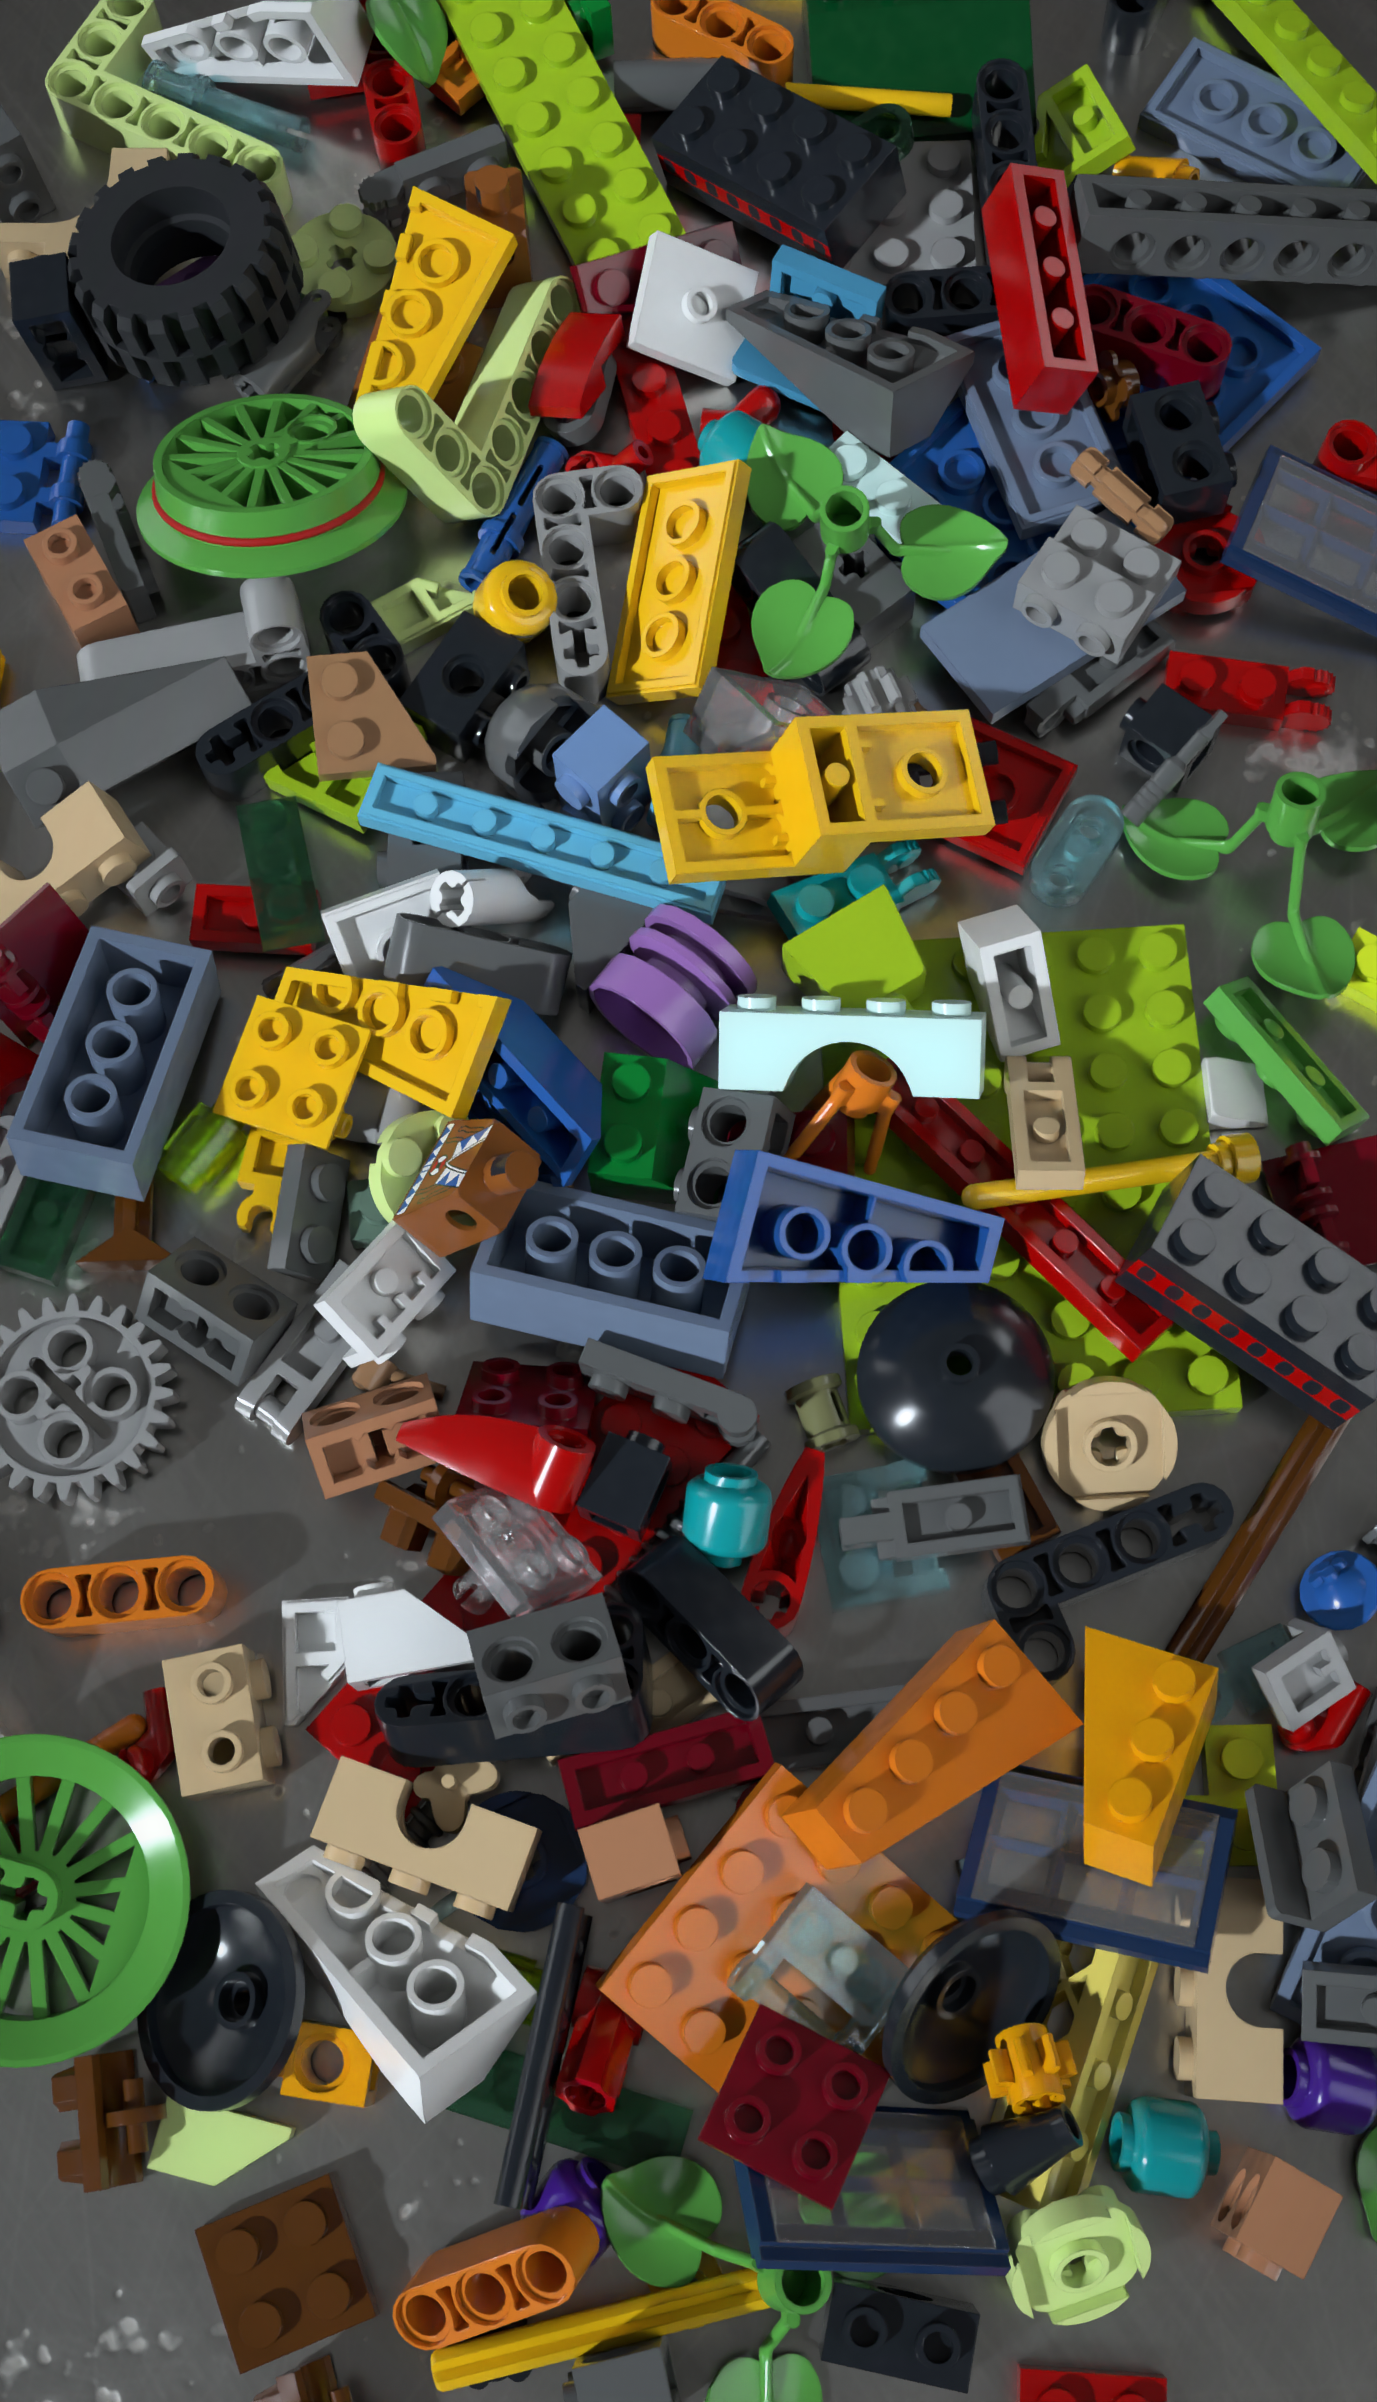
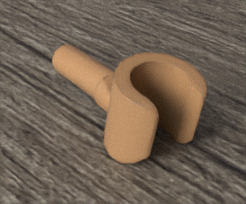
(374, 1376)

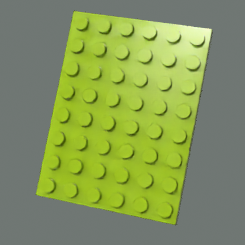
(1139, 1096)

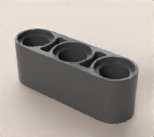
(502, 961)

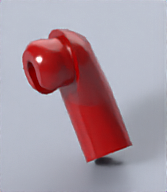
(760, 403)
(635, 456)
(1329, 1727)
(155, 1748)

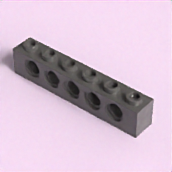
(1225, 230)

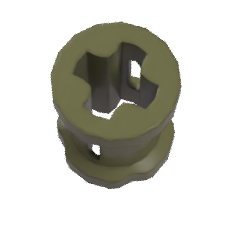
(822, 1412)

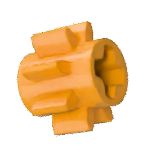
(1029, 2068)

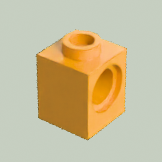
(358, 2077)

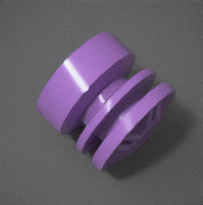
(672, 985)

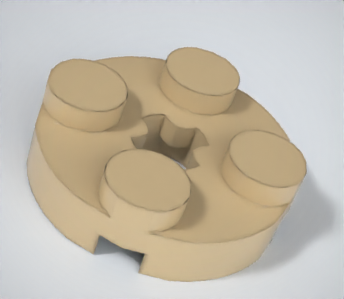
(1137, 1467)

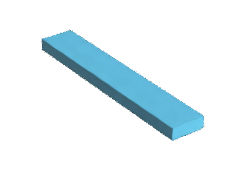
(529, 840)

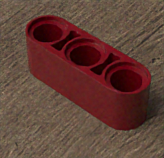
(1158, 340)

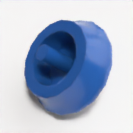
(1340, 1590)

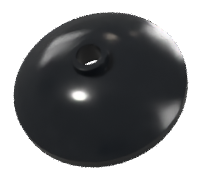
(948, 1418)
(960, 1996)
(227, 2005)

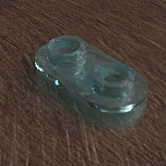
(1073, 854)

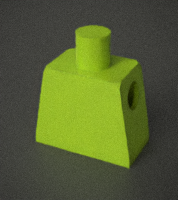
(857, 955)

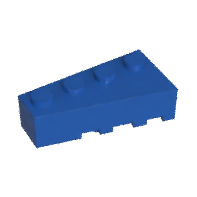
(821, 1225)

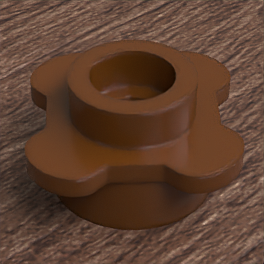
(1113, 385)

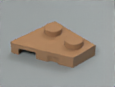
(360, 720)

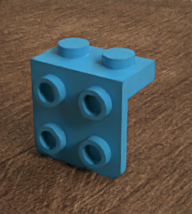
(817, 281)

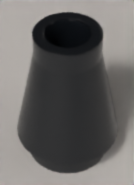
(1022, 2148)

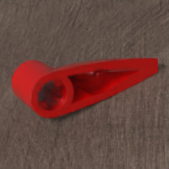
(518, 1459)
(785, 1561)

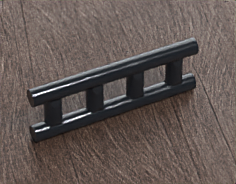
(543, 2058)

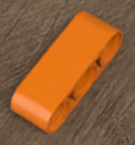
(723, 29)
(94, 1587)
(496, 2278)

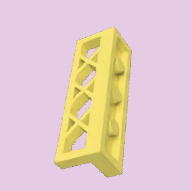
(1101, 2044)

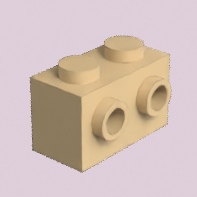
(221, 1722)

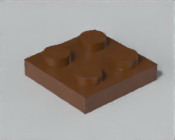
(286, 2272)

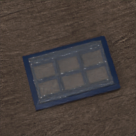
(1309, 538)
(1031, 1859)
(902, 2209)

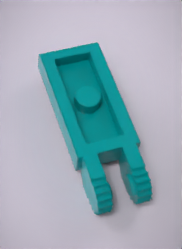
(822, 895)

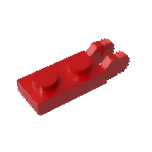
(1252, 691)

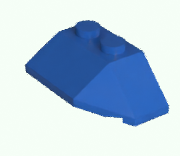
(535, 1086)

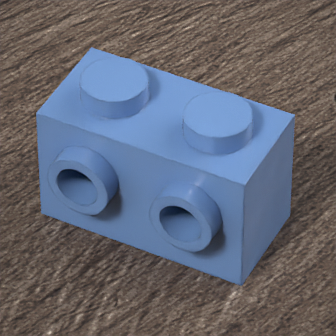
(604, 772)

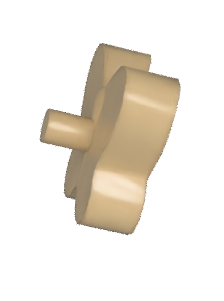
(452, 1787)

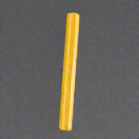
(596, 2329)

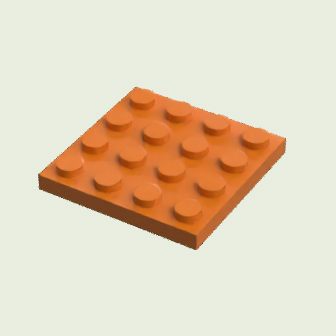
(724, 1905)

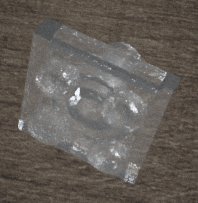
(513, 1554)

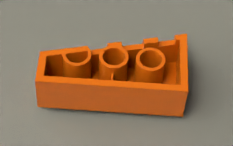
(936, 1743)

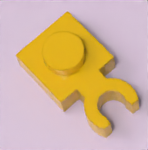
(261, 1173)

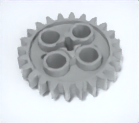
(113, 1357)

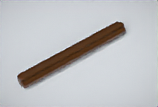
(1254, 1540)

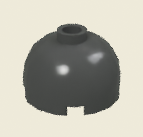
(527, 733)

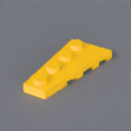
(436, 294)
(422, 1039)

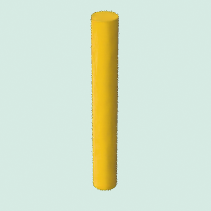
(863, 99)

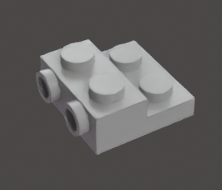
(1095, 584)

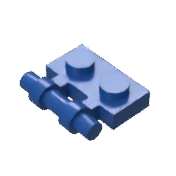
(25, 464)

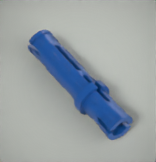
(544, 459)

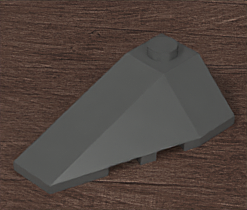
(861, 377)
(110, 728)

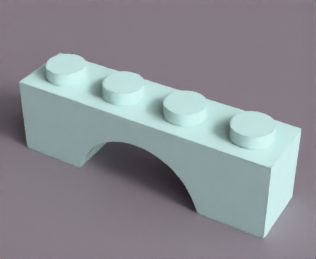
(935, 1049)

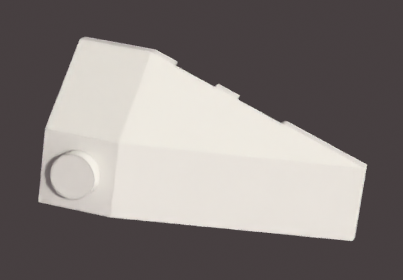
(271, 43)
(410, 1987)

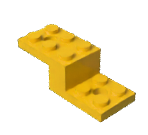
(819, 796)

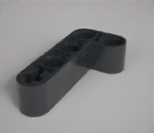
(291, 705)
(1109, 1564)
(445, 1720)

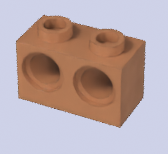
(80, 583)
(356, 1437)
(634, 1852)
(1274, 2215)

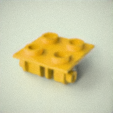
(293, 1073)

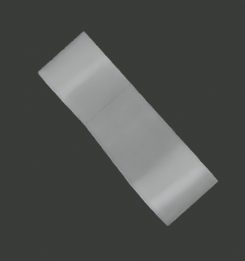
(572, 537)
(261, 643)

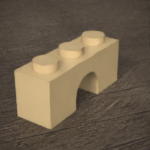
(91, 852)
(367, 1821)
(1220, 2051)

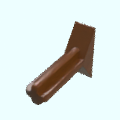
(131, 1243)

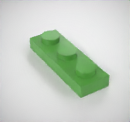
(1285, 1061)

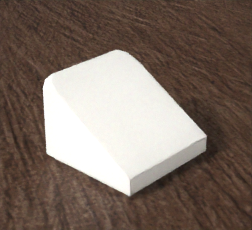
(1233, 1094)

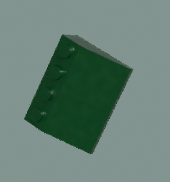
(917, 49)

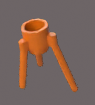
(855, 1090)

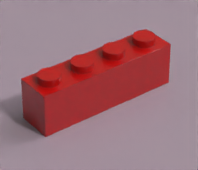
(1039, 289)

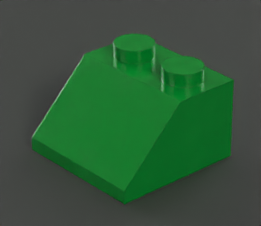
(644, 1127)

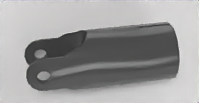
(657, 83)
(295, 353)

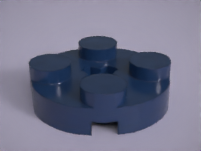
(562, 1866)

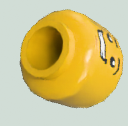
(516, 599)

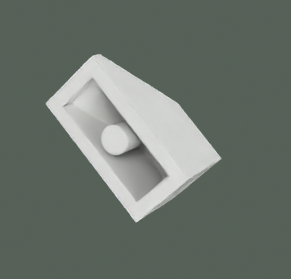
(1010, 980)
(396, 1636)

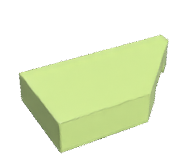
(421, 611)
(212, 2144)

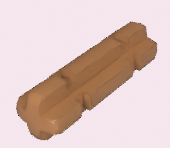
(1121, 496)

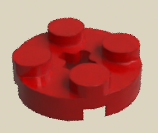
(1211, 587)

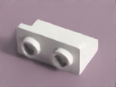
(383, 1294)

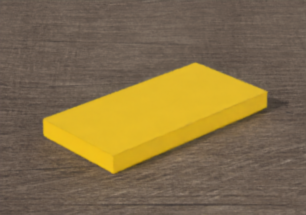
(678, 582)

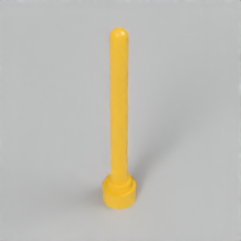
(1233, 1153)

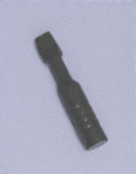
(1170, 773)

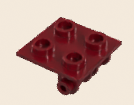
(36, 962)
(1330, 1192)
(529, 1393)
(795, 2106)

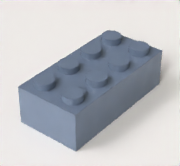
(115, 1063)
(608, 1273)

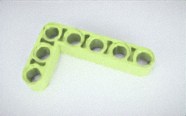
(103, 107)
(471, 464)

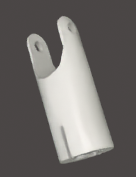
(485, 898)

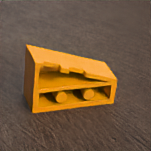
(1140, 1749)

